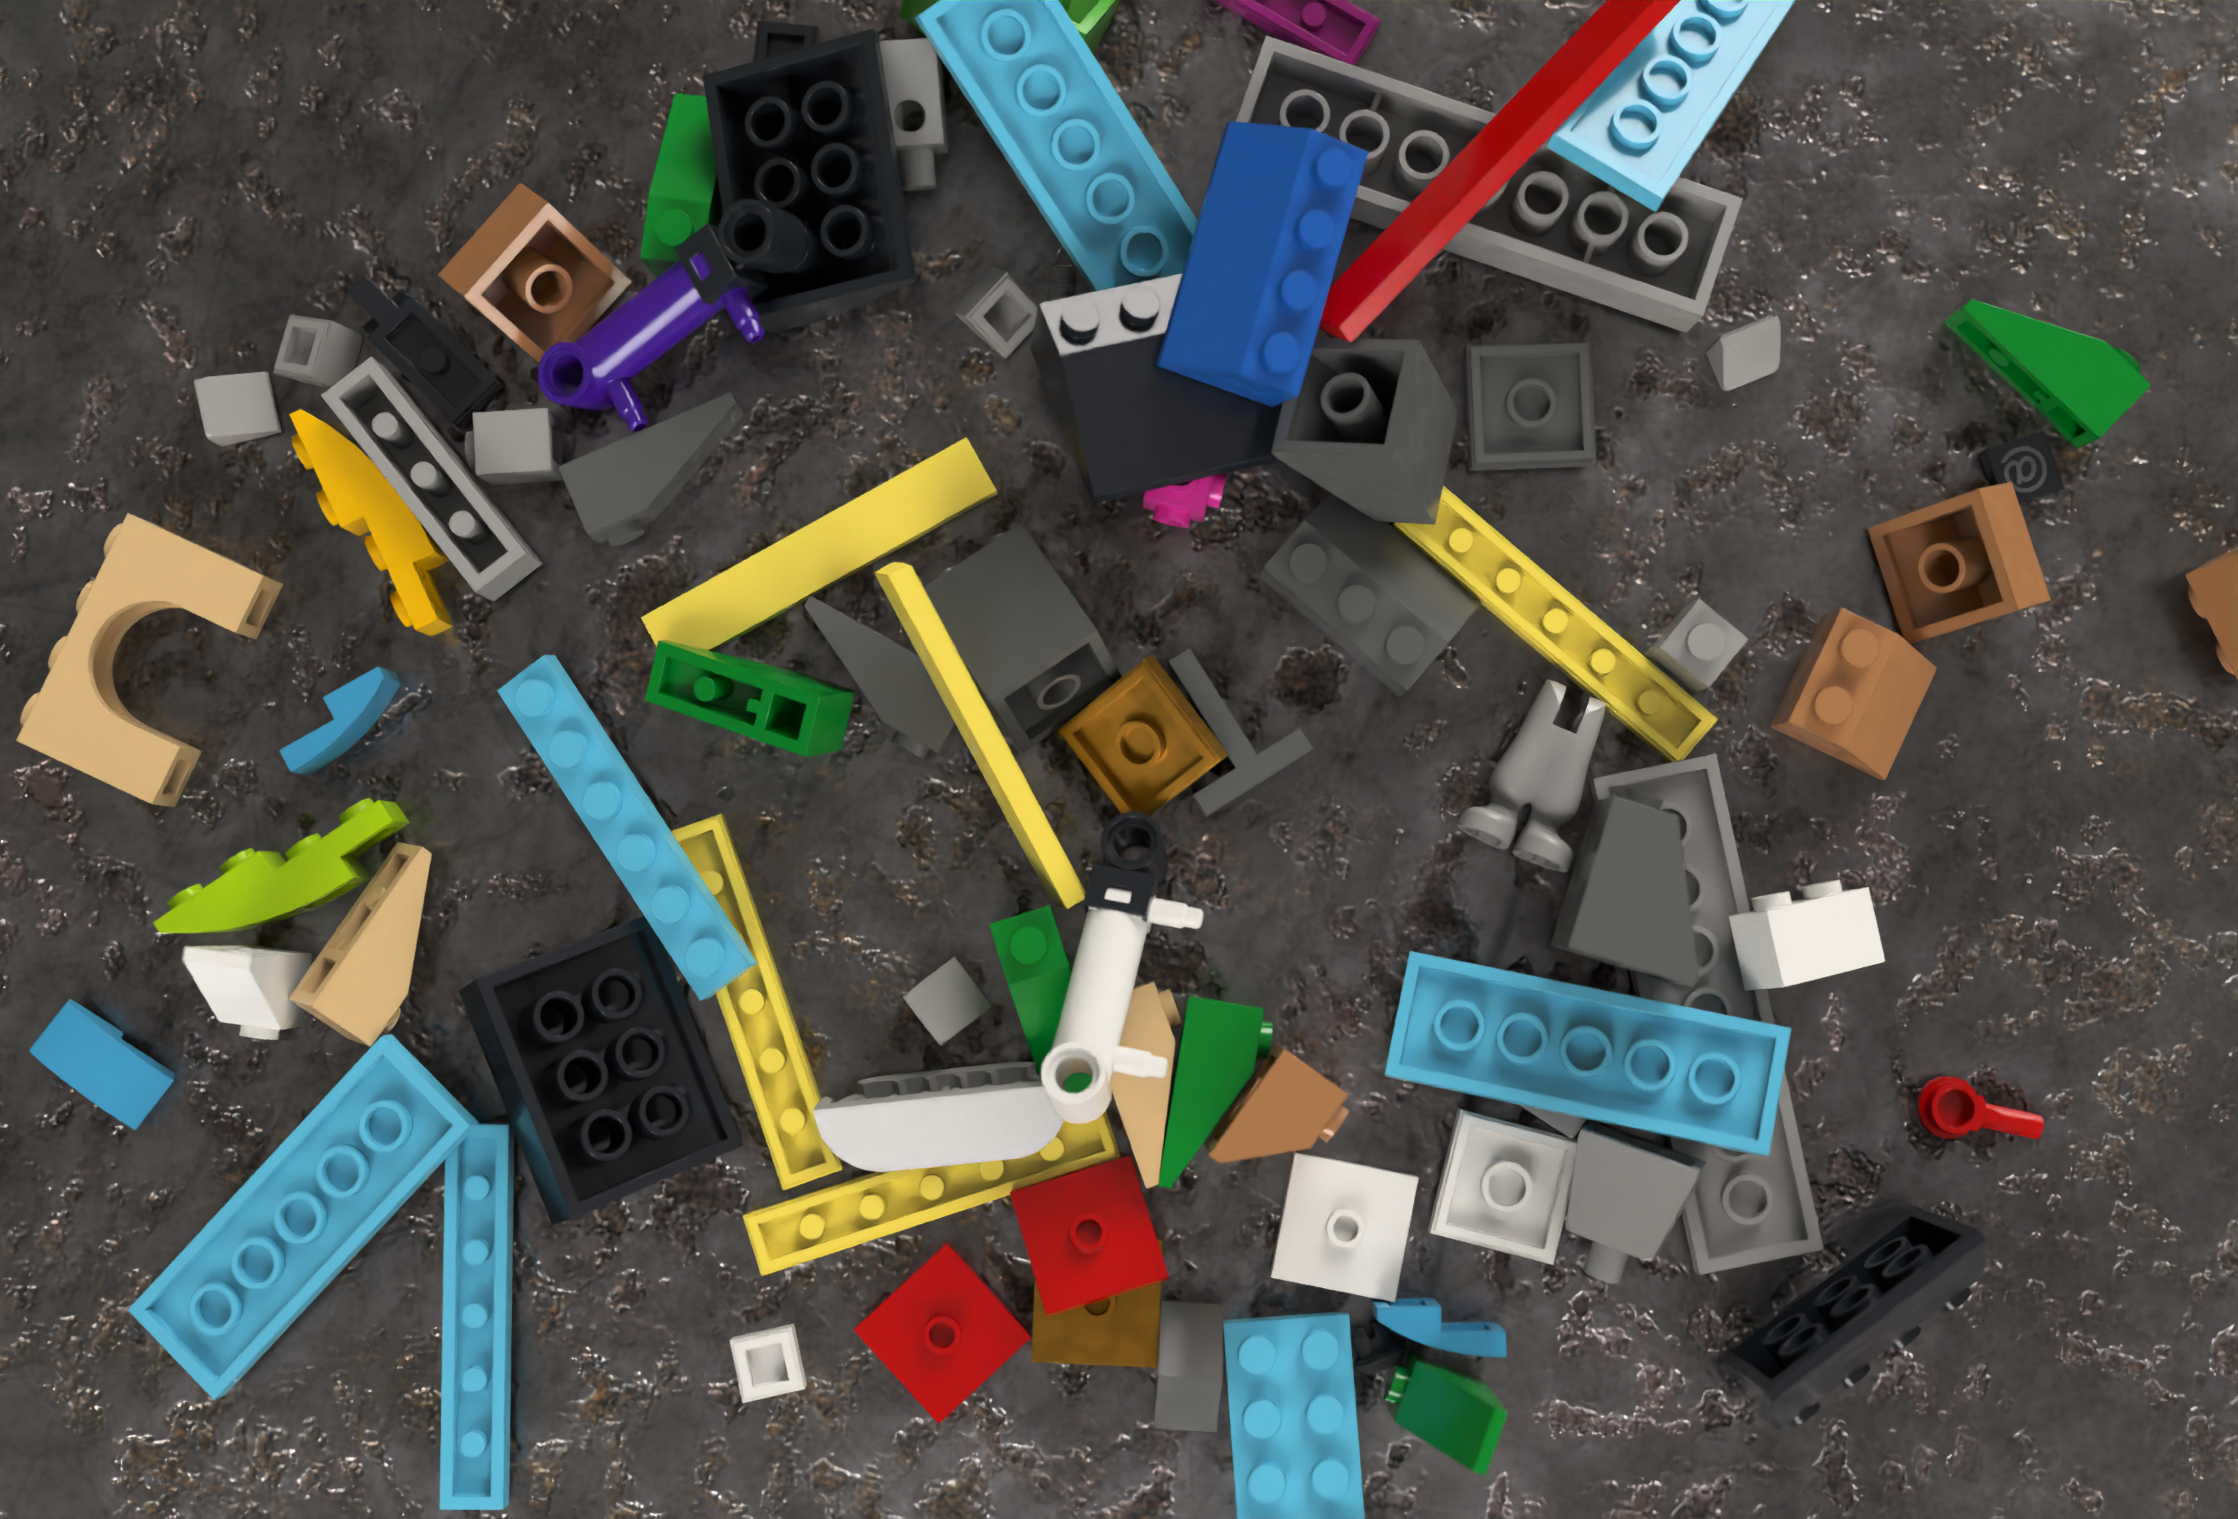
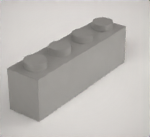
(431, 479)

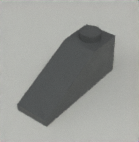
(641, 474)
(890, 680)

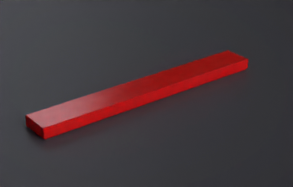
(1487, 163)

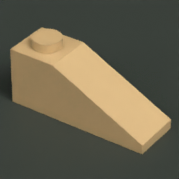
(371, 954)
(1145, 1100)

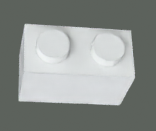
(1807, 937)

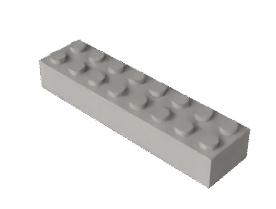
(1542, 224)

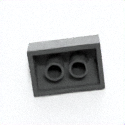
(1369, 591)

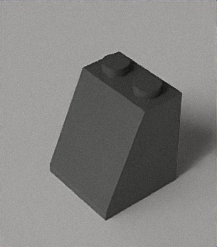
(1371, 427)
(1022, 636)
(1631, 892)

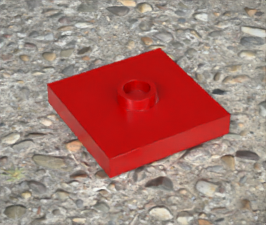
(1088, 1236)
(943, 1332)

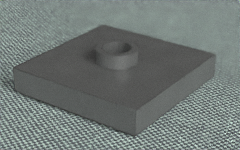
(1529, 405)

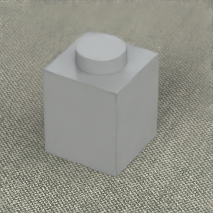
(515, 446)
(1696, 646)

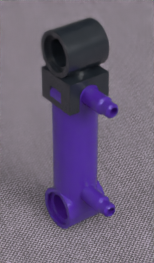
(714, 272)

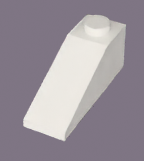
(250, 985)

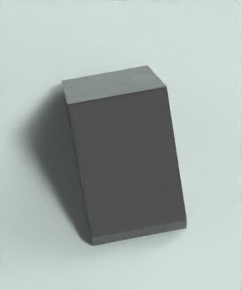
(1189, 1366)

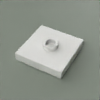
(1504, 1186)
(1344, 1226)

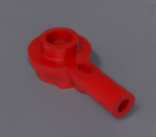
(1952, 1108)

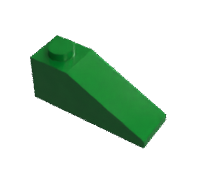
(683, 185)
(2062, 374)
(751, 698)
(1037, 979)
(1211, 1069)
(1446, 1409)

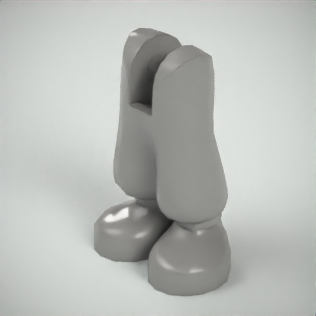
(1543, 769)

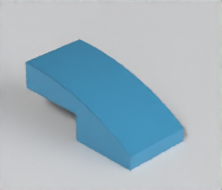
(354, 713)
(101, 1065)
(1422, 1322)

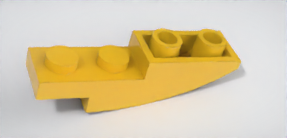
(364, 501)

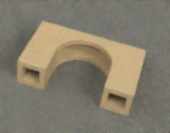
(78, 709)

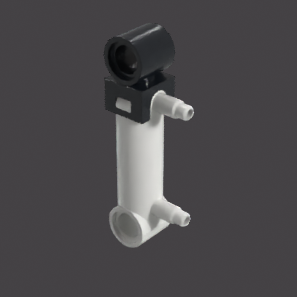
(1120, 914)

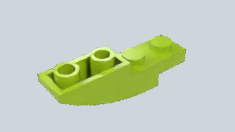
(267, 889)

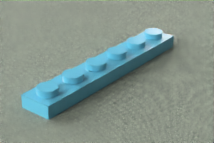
(627, 827)
(477, 1321)

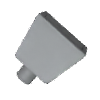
(916, 87)
(1626, 1196)

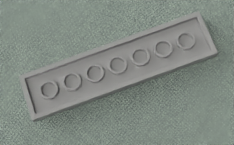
(1744, 1203)

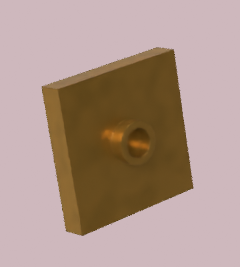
(1143, 740)
(1102, 1333)

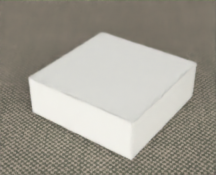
(768, 1363)

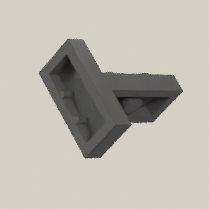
(1247, 766)

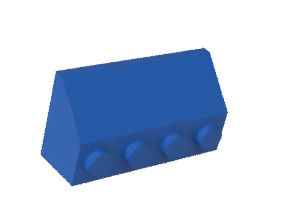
(1262, 260)

